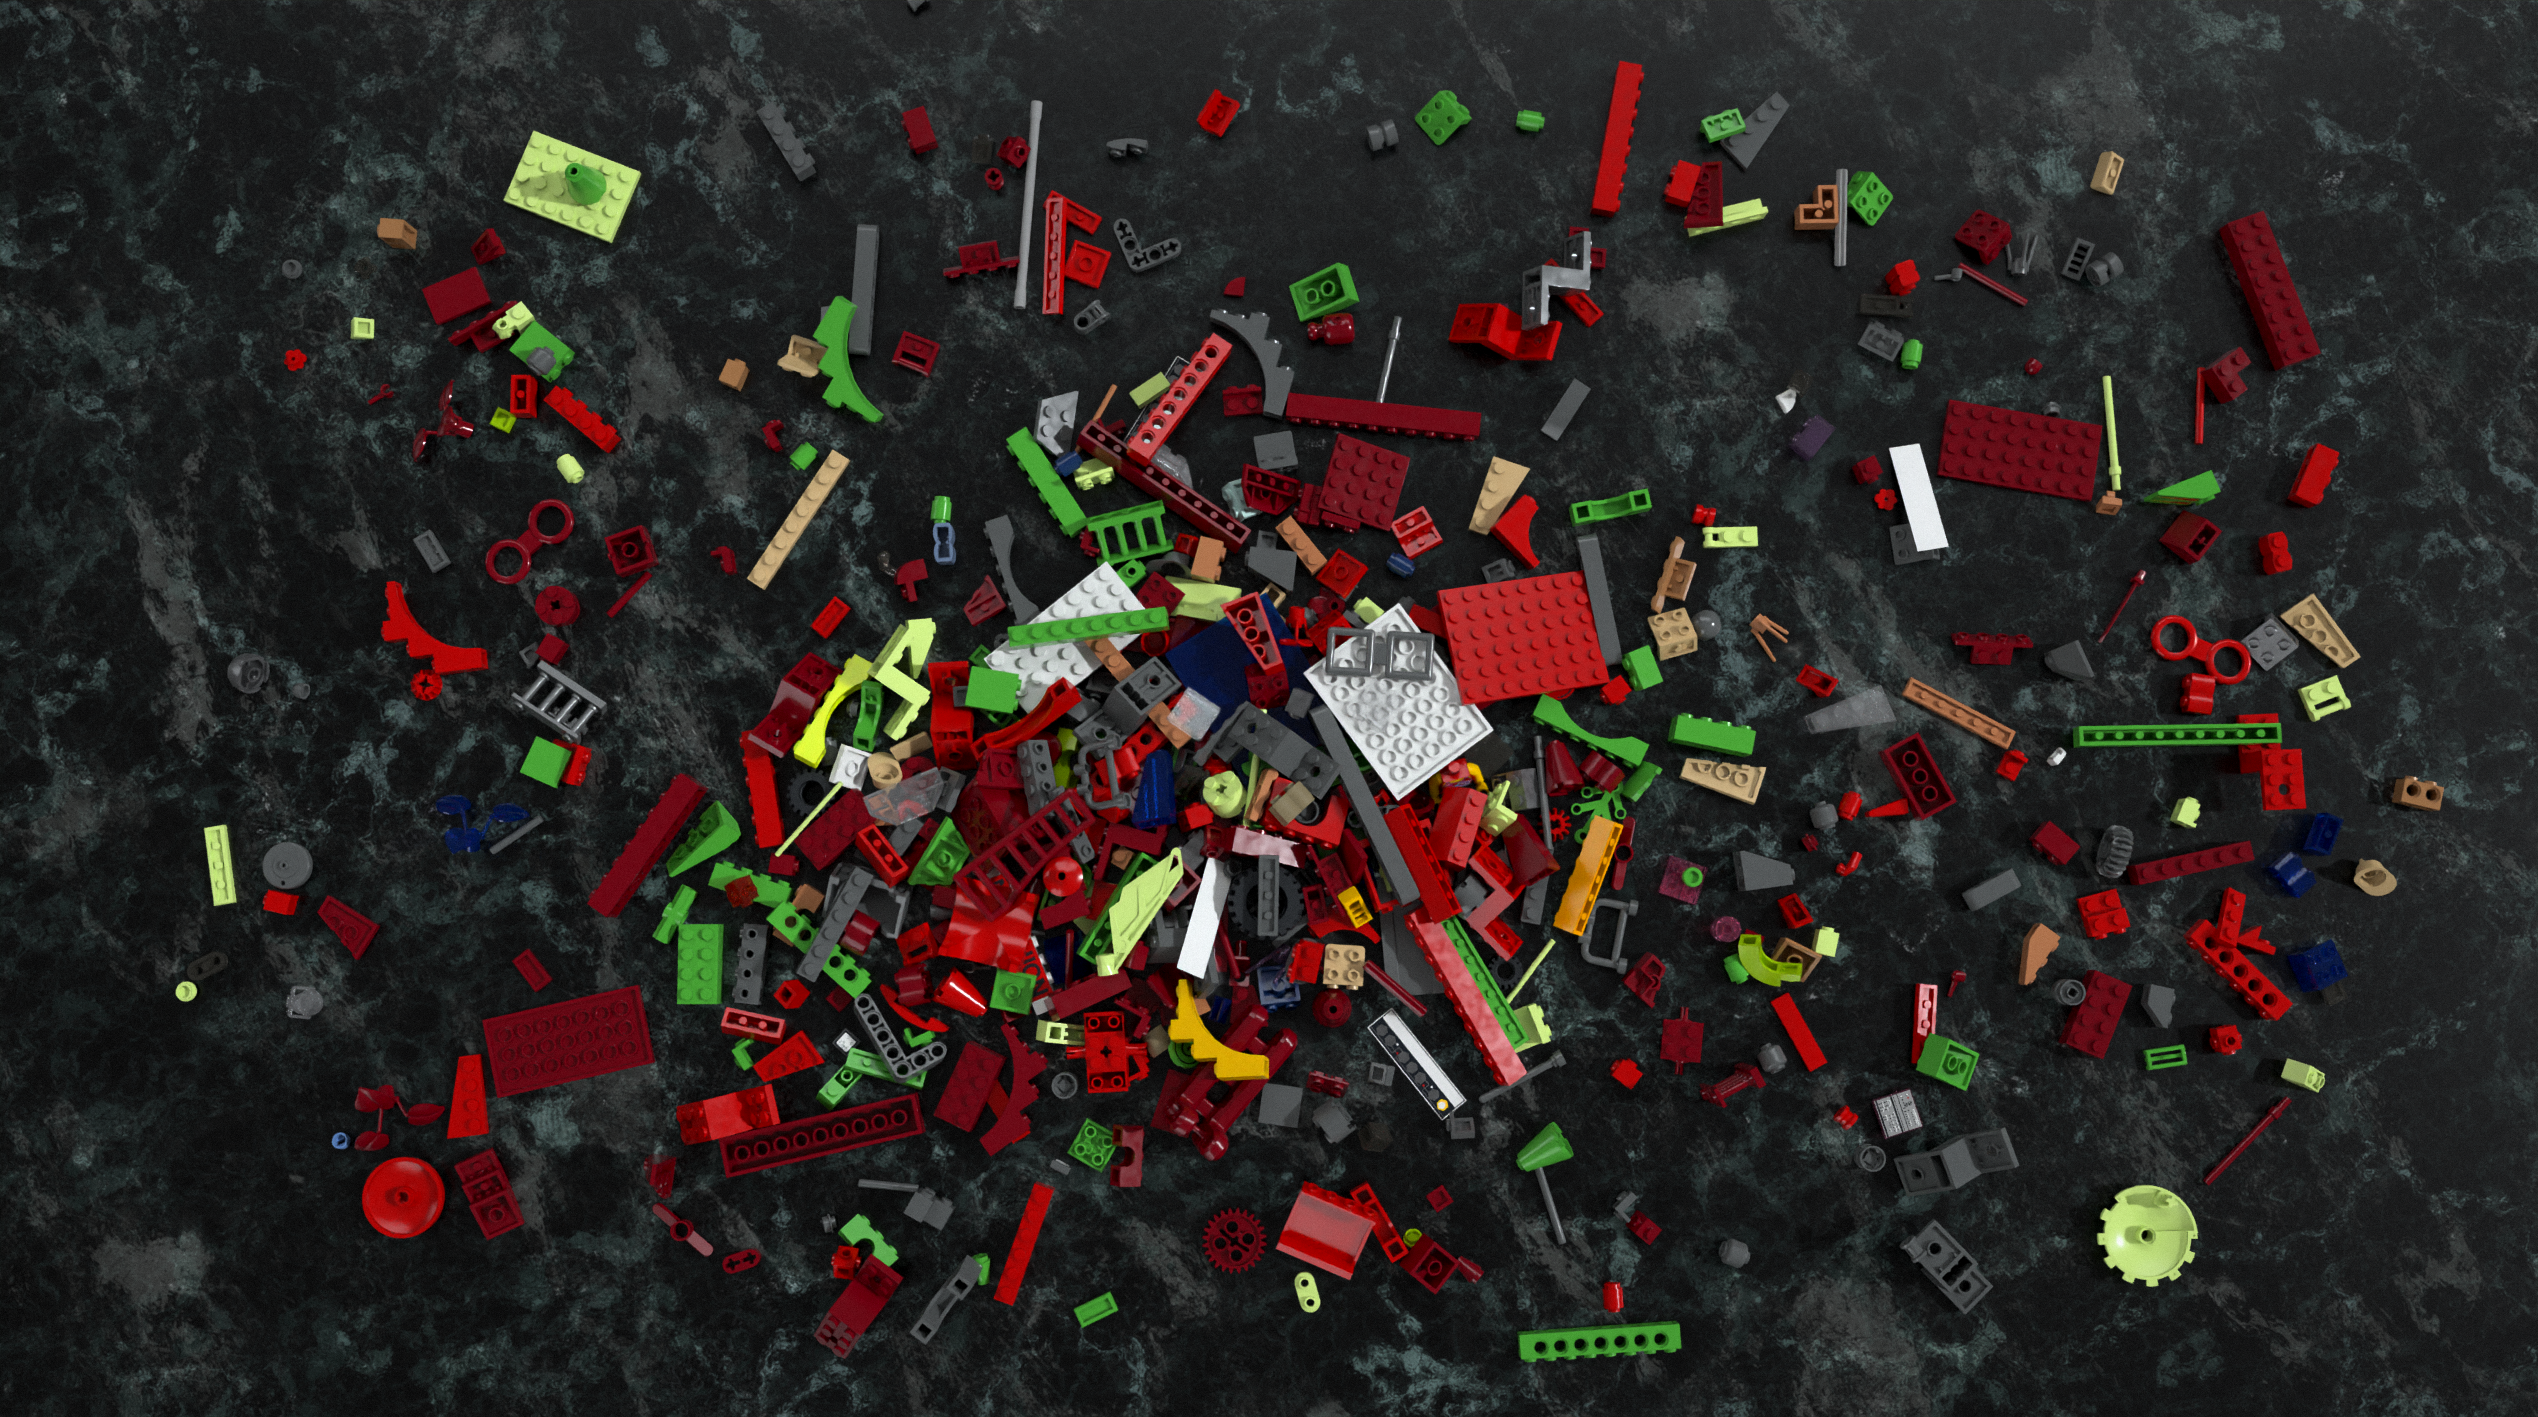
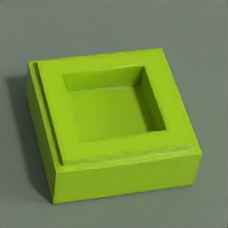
(503, 420)

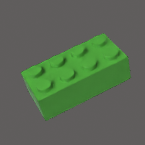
(1712, 736)
(700, 964)

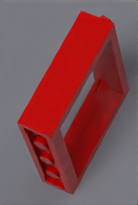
(1388, 906)

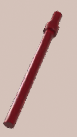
(2273, 1113)

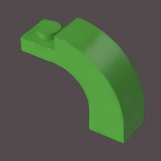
(870, 716)

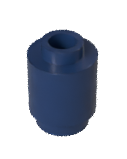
(1068, 463)
(1400, 565)

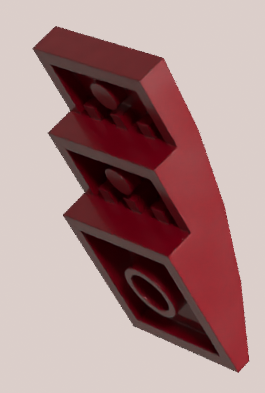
(489, 1193)

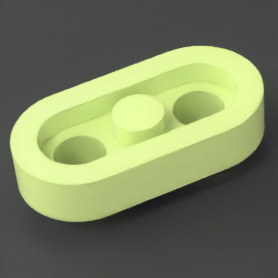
(1307, 1292)

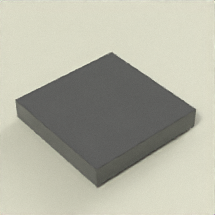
(1280, 1105)

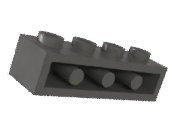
(786, 141)
(1037, 775)
(752, 963)

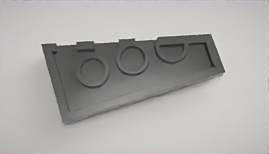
(1759, 126)

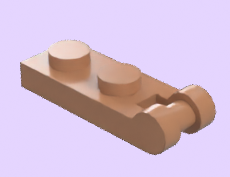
(1260, 794)

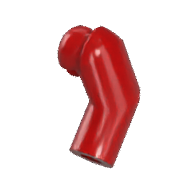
(1851, 866)

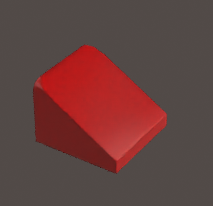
(1186, 545)

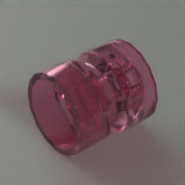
(1725, 929)

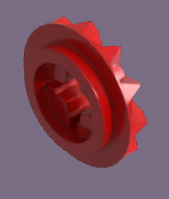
(430, 692)

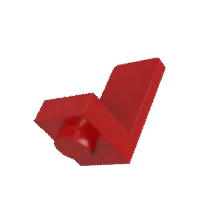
(1141, 1061)

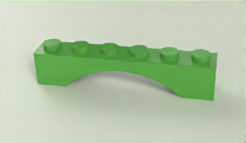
(1552, 713)

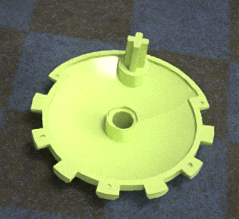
(2168, 1237)

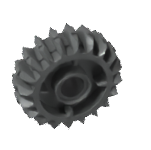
(2114, 851)

